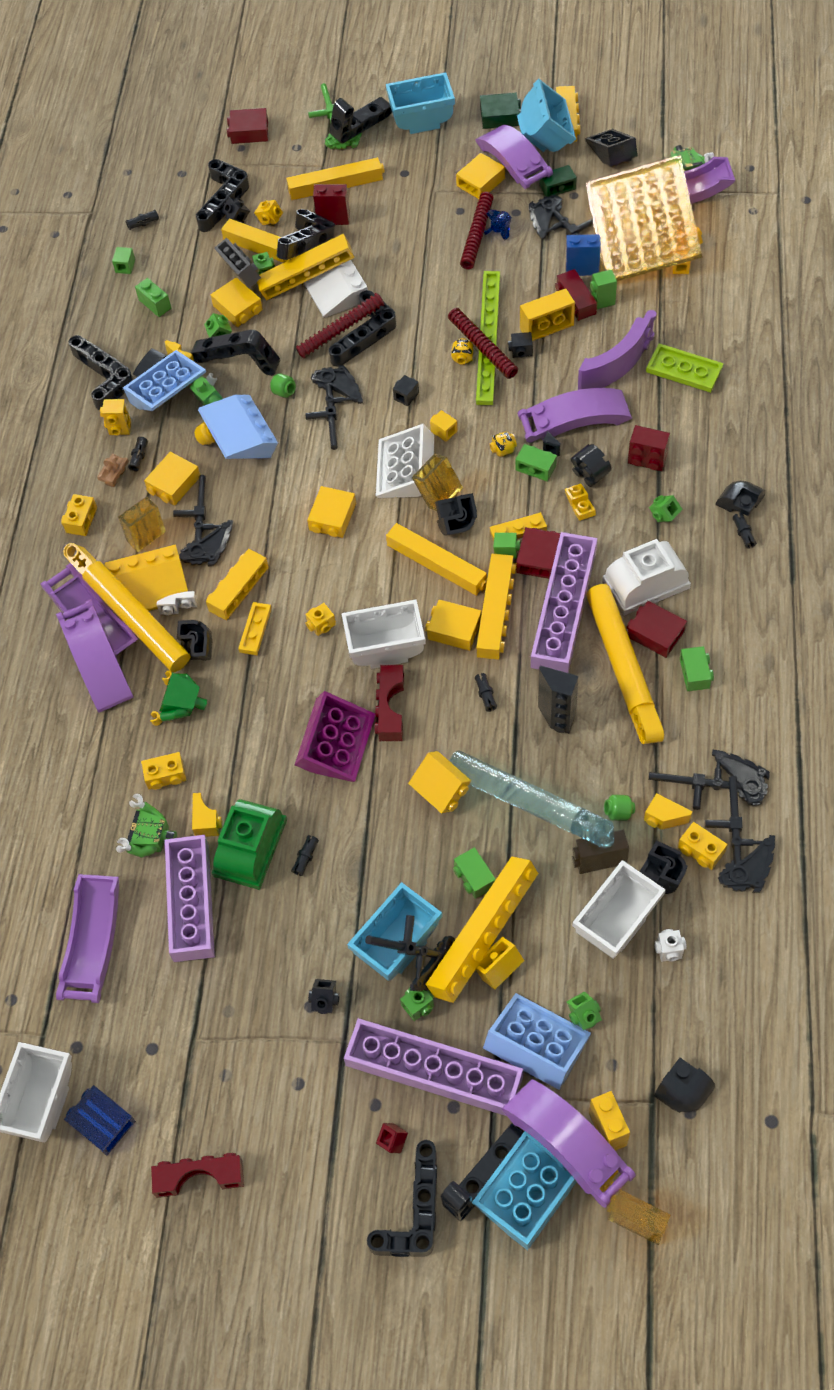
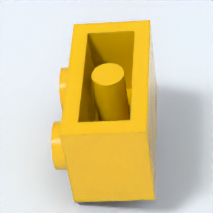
(116, 417)
(79, 515)
(163, 771)
(702, 846)
(499, 963)

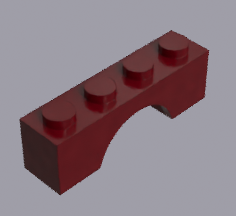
(389, 723)
(169, 1177)

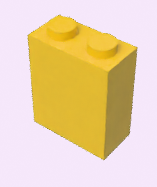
(480, 175)
(236, 302)
(172, 478)
(331, 512)
(453, 624)
(440, 782)
(609, 1120)

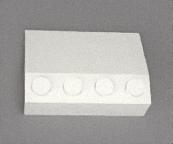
(336, 289)
(400, 459)

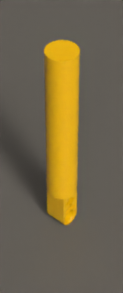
(128, 608)
(625, 664)

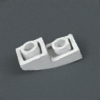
(172, 603)

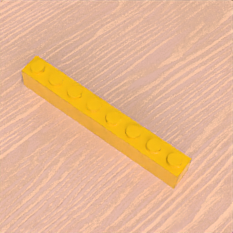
(482, 929)

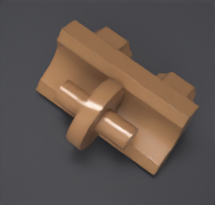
(112, 469)

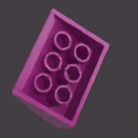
(335, 738)

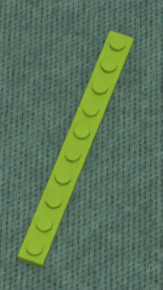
(488, 326)

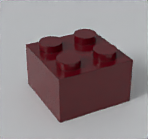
(648, 448)

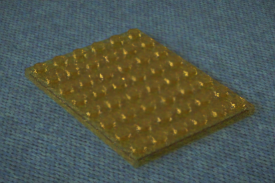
(644, 219)

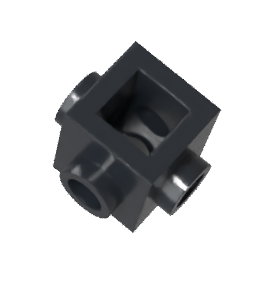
(235, 210)
(323, 996)

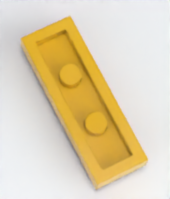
(518, 525)
(255, 628)

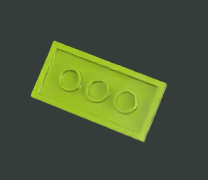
(684, 367)

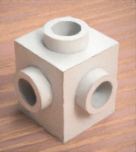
(670, 945)

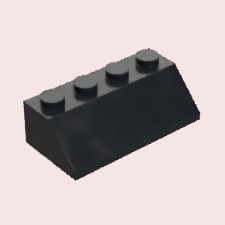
(557, 698)

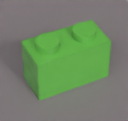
(604, 288)
(153, 297)
(535, 462)
(696, 669)
(473, 872)

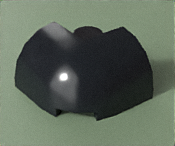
(741, 497)
(456, 514)
(195, 639)
(665, 867)
(684, 1087)

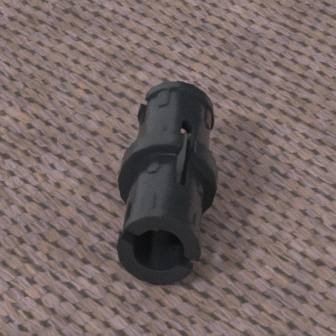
(142, 219)
(135, 462)
(744, 530)
(485, 692)
(305, 855)

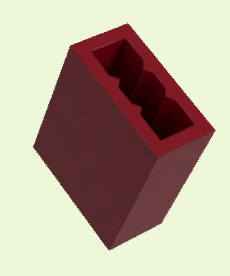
(248, 126)
(332, 202)
(537, 552)
(656, 628)

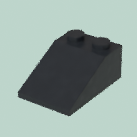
(613, 147)

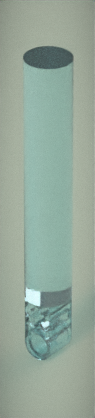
(535, 800)

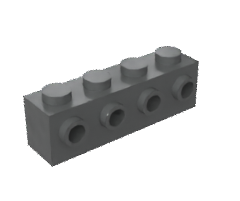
(238, 262)

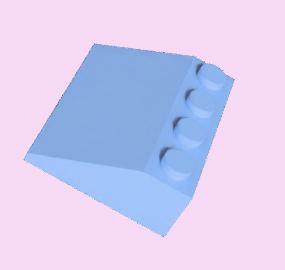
(162, 381)
(239, 428)
(536, 1041)

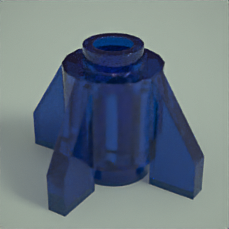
(499, 223)

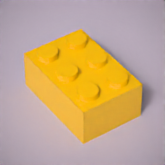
(547, 314)

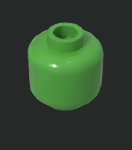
(282, 385)
(619, 807)

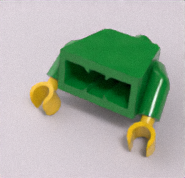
(179, 698)

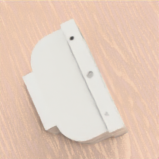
(645, 575)
(384, 634)
(618, 909)
(34, 1092)

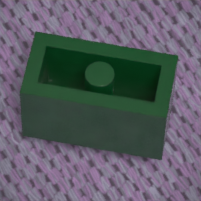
(560, 182)

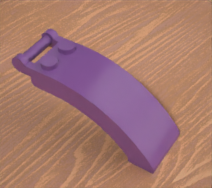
(515, 154)
(709, 178)
(619, 360)
(574, 411)
(75, 593)
(94, 656)
(89, 937)
(569, 1139)

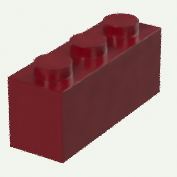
(584, 301)

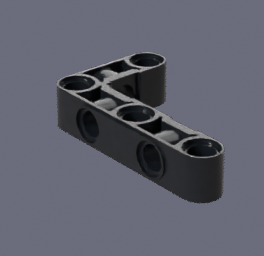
(348, 124)
(234, 185)
(312, 232)
(364, 336)
(238, 343)
(105, 365)
(456, 1197)
(424, 1213)

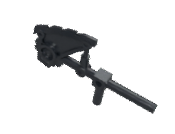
(543, 212)
(341, 382)
(211, 546)
(749, 779)
(753, 868)
(408, 947)

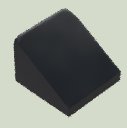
(551, 444)

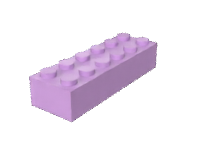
(189, 898)

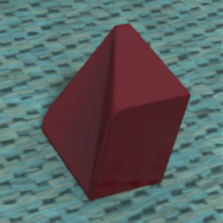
(392, 1138)

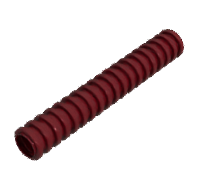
(476, 231)
(340, 325)
(483, 343)

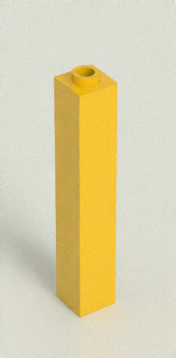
(350, 174)
(251, 238)
(436, 559)

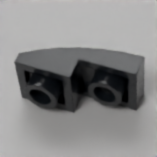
(148, 361)

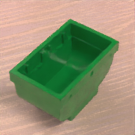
(248, 843)

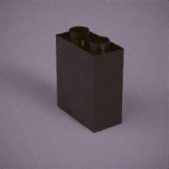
(591, 857)

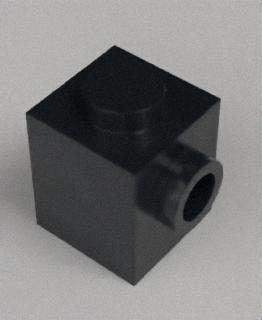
(521, 345)
(405, 390)

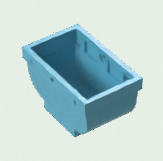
(421, 104)
(546, 118)
(389, 924)

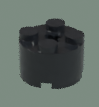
(590, 464)

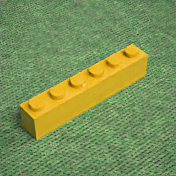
(305, 267)
(495, 607)

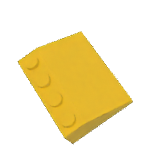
(151, 575)

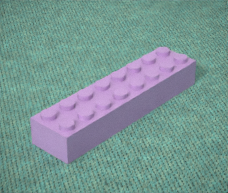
(564, 602)
(432, 1066)

